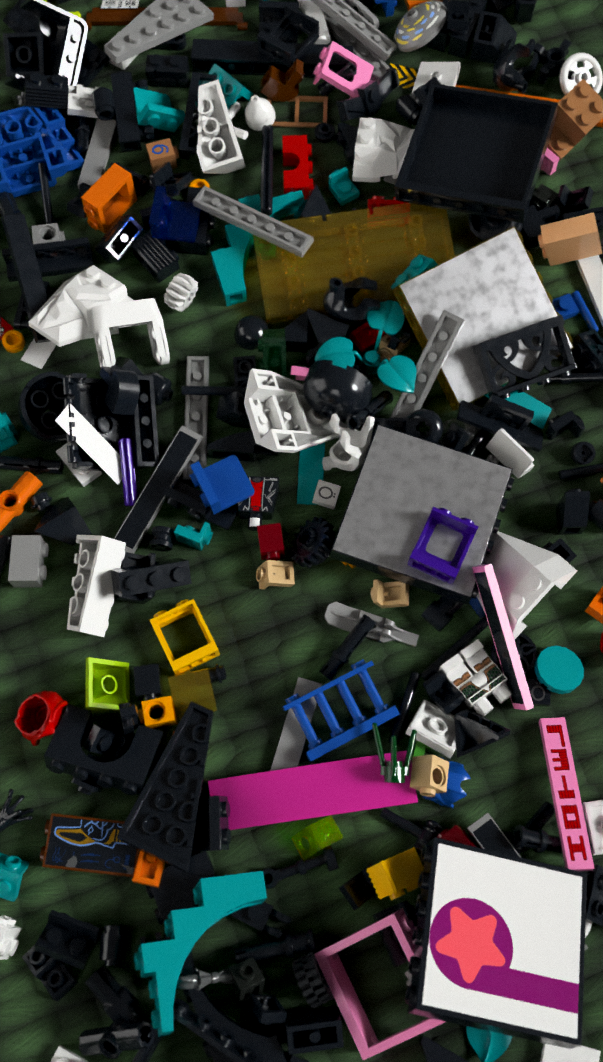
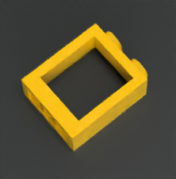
(195, 657)

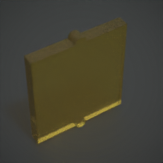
(193, 687)

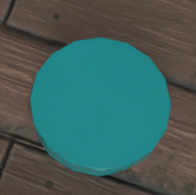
(559, 669)

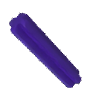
(128, 471)

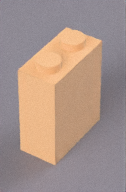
(570, 239)

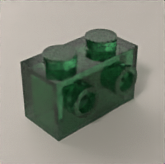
(274, 351)

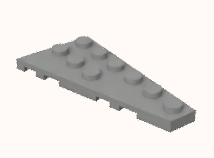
(156, 25)

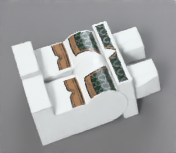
(476, 678)

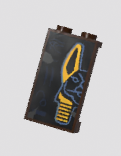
(87, 846)

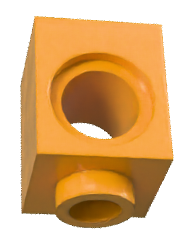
(167, 719)

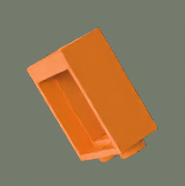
(109, 198)

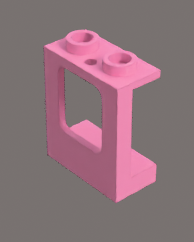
(363, 68)

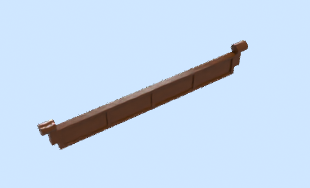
(124, 16)

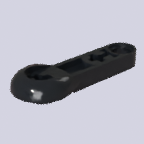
(410, 423)

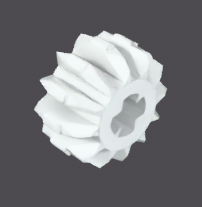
(180, 292)

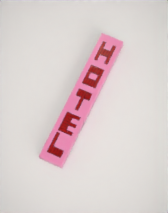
(566, 795)

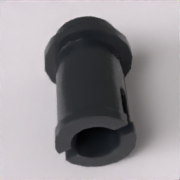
(217, 673)

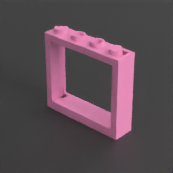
(347, 998)

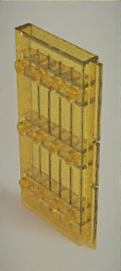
(349, 248)

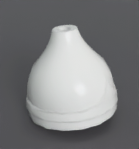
(259, 113)

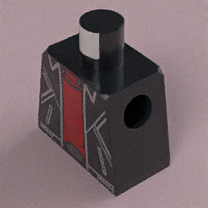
(262, 503)

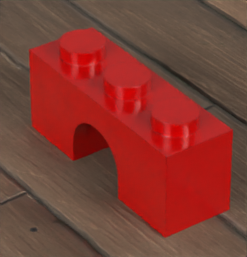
(296, 154)

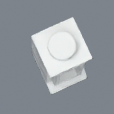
(314, 11)

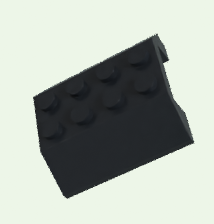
(87, 398)

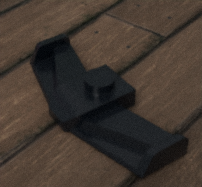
(370, 97)

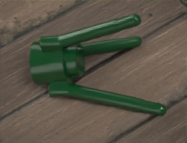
(394, 771)

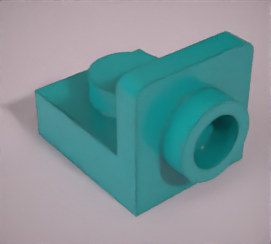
(342, 186)
(190, 536)

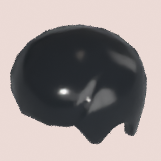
(249, 330)

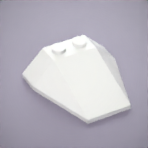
(282, 415)
(524, 576)

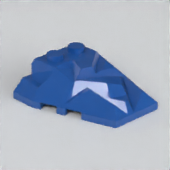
(24, 146)

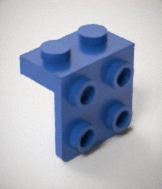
(222, 483)

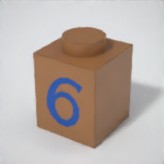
(162, 152)

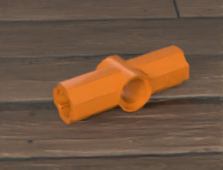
(20, 492)

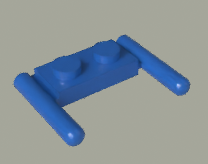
(571, 306)

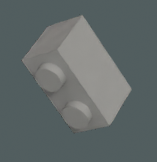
(27, 561)

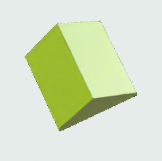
(106, 685)

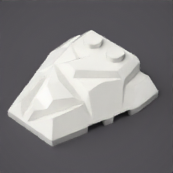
(379, 149)
(68, 311)

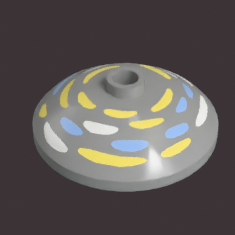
(420, 25)

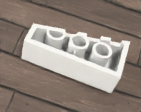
(93, 583)

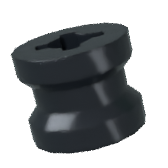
(162, 538)

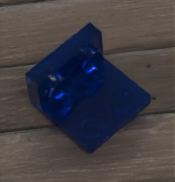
(173, 218)

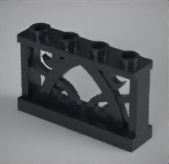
(496, 348)

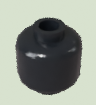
(162, 388)

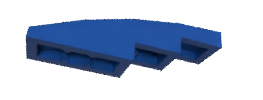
(55, 123)

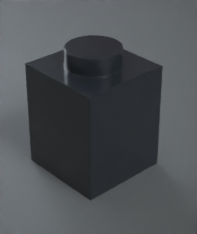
(148, 682)

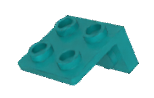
(230, 86)

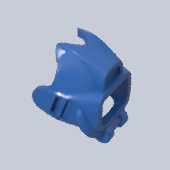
(454, 791)

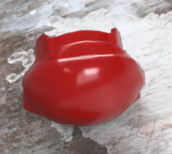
(40, 715)

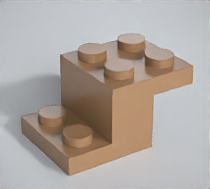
(575, 118)

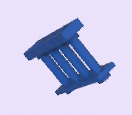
(339, 735)

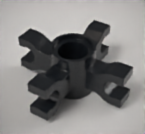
(552, 60)

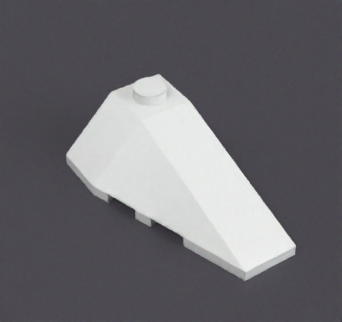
(217, 141)

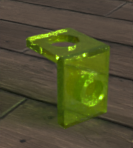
(319, 836)

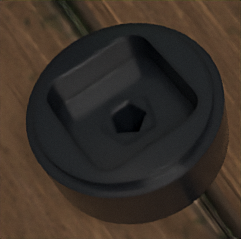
(583, 453)

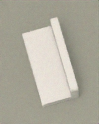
(510, 453)

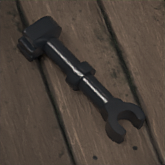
(328, 857)

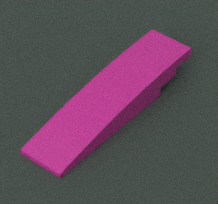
(311, 791)

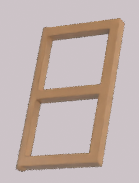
(297, 100)

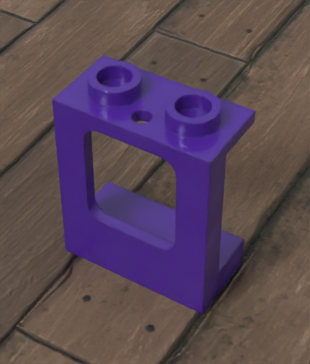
(433, 565)

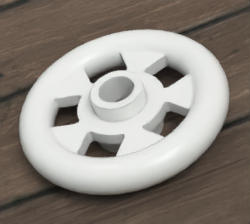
(571, 65)

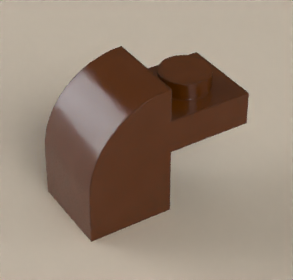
(282, 85)

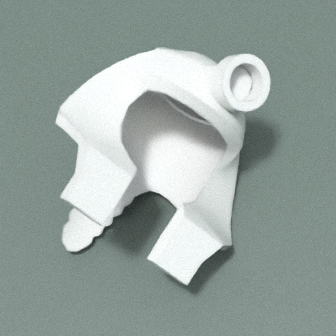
(351, 447)

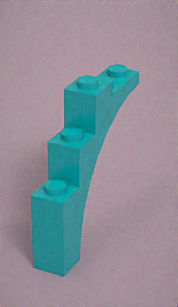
(231, 261)
(165, 958)

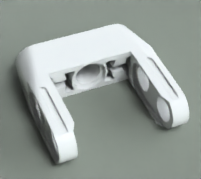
(127, 315)

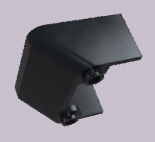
(67, 43)

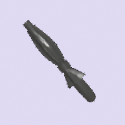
(201, 979)

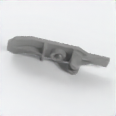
(385, 630)

